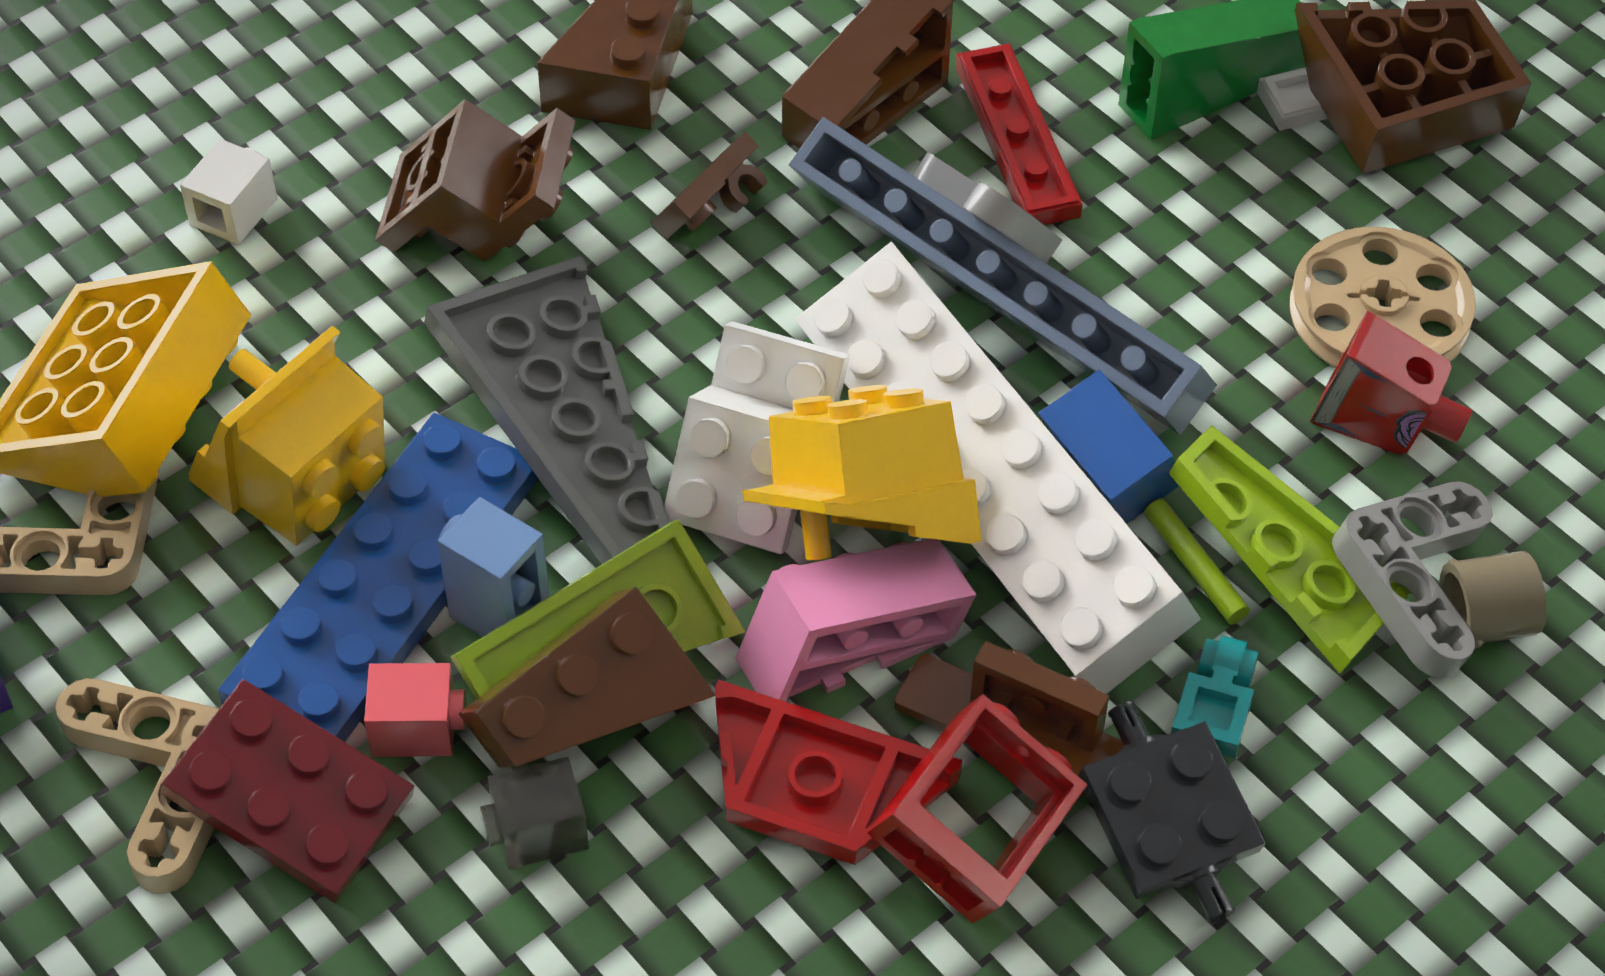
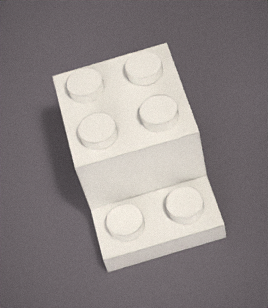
(728, 433)

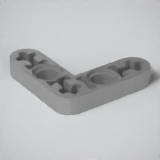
(988, 207)
(1382, 550)

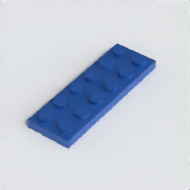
(379, 576)

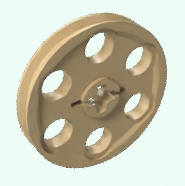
(1364, 283)

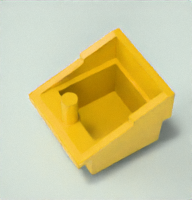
(295, 442)
(870, 465)

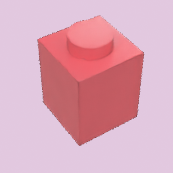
(412, 709)

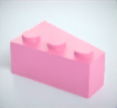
(849, 612)

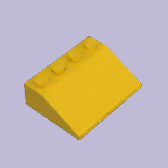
(118, 379)

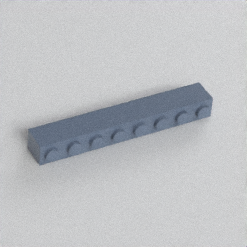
(1004, 275)

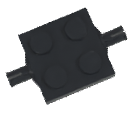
(1171, 810)

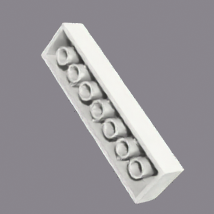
(1039, 515)

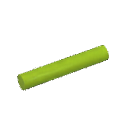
(1197, 561)

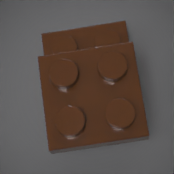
(477, 181)

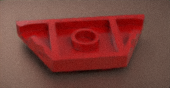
(811, 773)

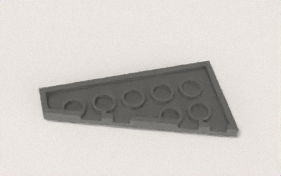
(558, 395)

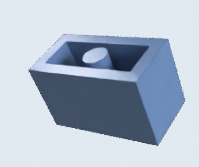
(491, 567)

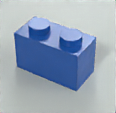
(1111, 445)

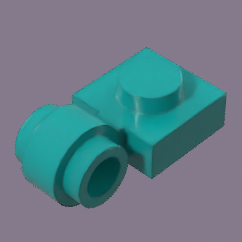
(1219, 692)

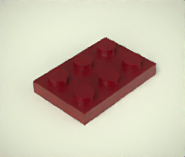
(287, 790)

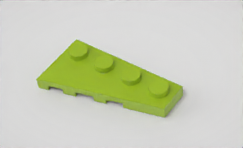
(1281, 543)
(661, 567)

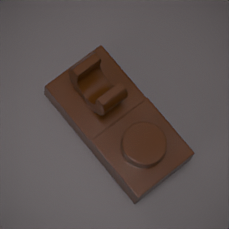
(722, 175)

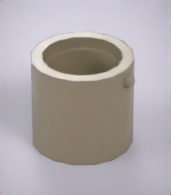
(1497, 595)

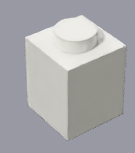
(229, 191)

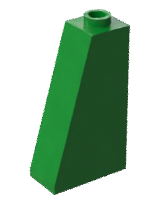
(1204, 60)

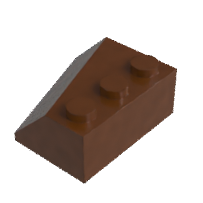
(1409, 77)

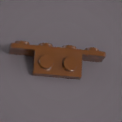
(1052, 708)

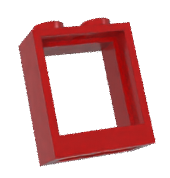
(939, 854)

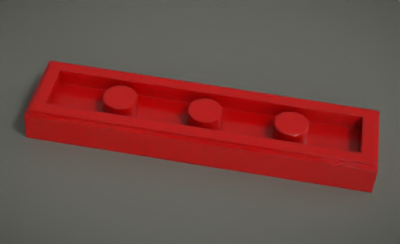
(1018, 134)

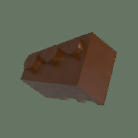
(615, 61)
(873, 70)
(587, 683)

